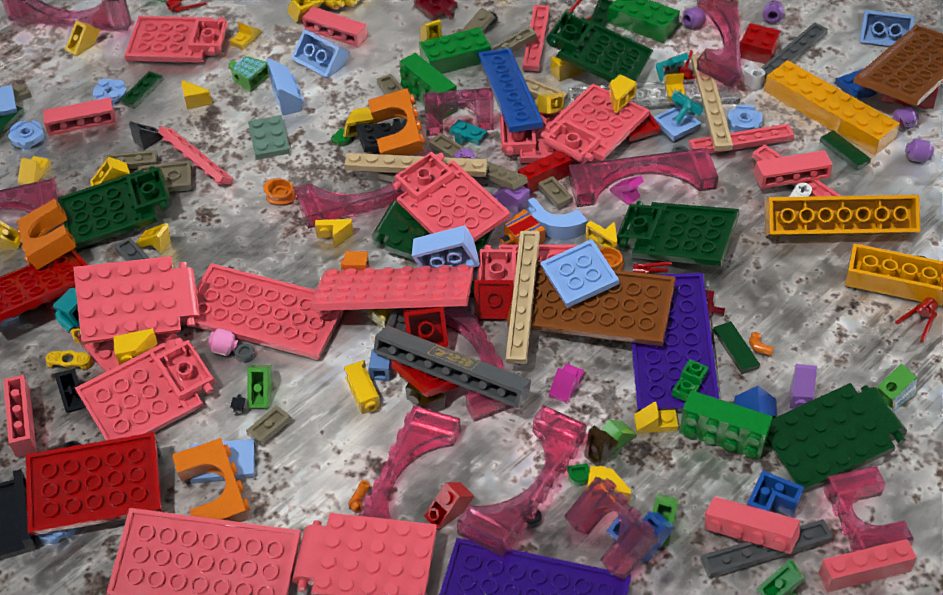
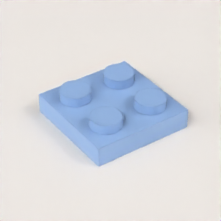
(674, 129)

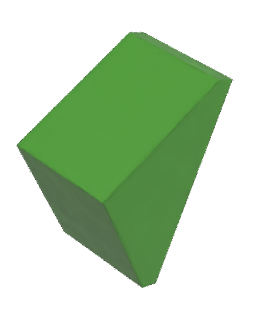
(620, 431)

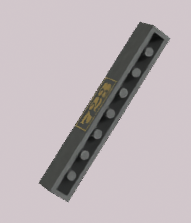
(452, 366)

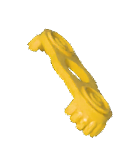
(80, 359)

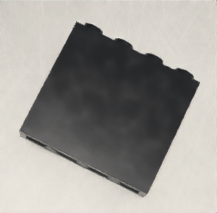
(13, 518)

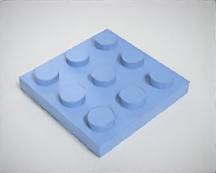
(579, 273)

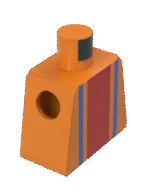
(521, 222)

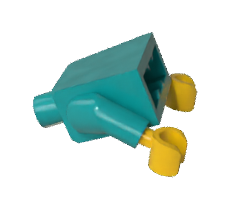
(67, 313)

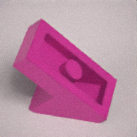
(627, 189)
(565, 382)

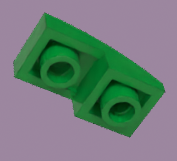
(690, 380)

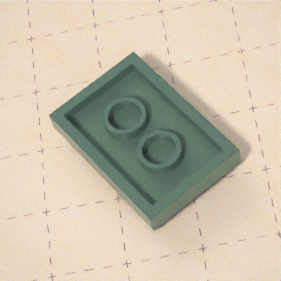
(268, 137)

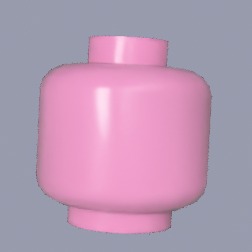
(222, 342)

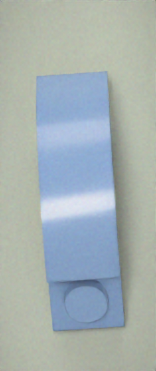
(558, 226)

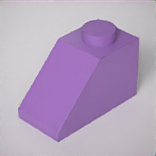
(514, 200)
(802, 385)

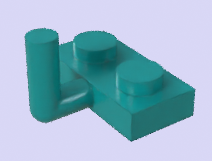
(672, 63)
(688, 105)
(467, 132)

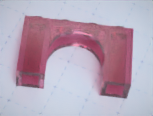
(438, 104)
(854, 486)
(635, 535)

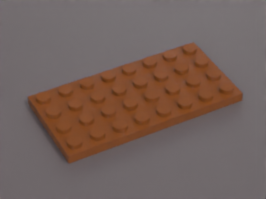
(908, 67)
(627, 312)

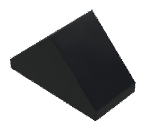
(144, 135)
(66, 382)

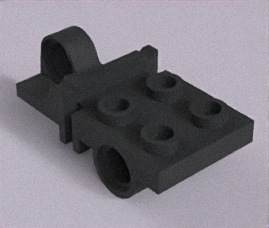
(370, 133)

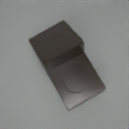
(434, 403)
(599, 446)

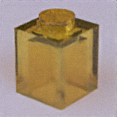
(379, 316)

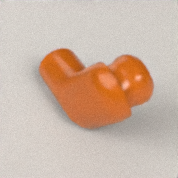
(758, 346)
(355, 502)

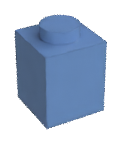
(379, 367)

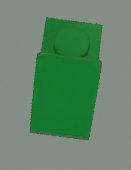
(783, 581)

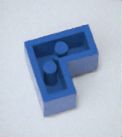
(775, 494)
(662, 530)

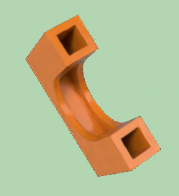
(398, 105)
(43, 248)
(213, 458)

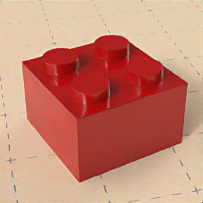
(759, 43)
(427, 324)

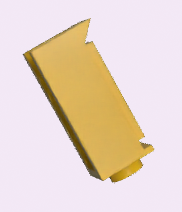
(362, 387)

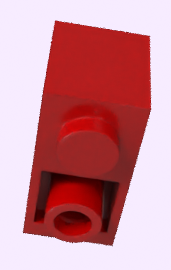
(449, 504)

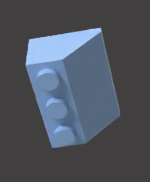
(884, 27)
(319, 54)
(284, 88)
(446, 248)

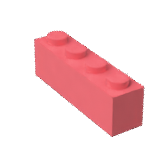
(335, 26)
(79, 116)
(793, 169)
(19, 416)
(752, 524)
(867, 565)

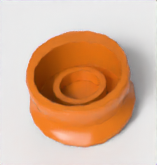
(279, 191)
(613, 257)

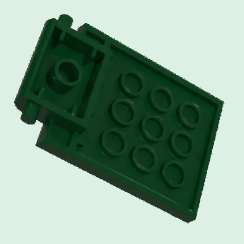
(597, 48)
(115, 206)
(399, 229)
(678, 232)
(834, 434)

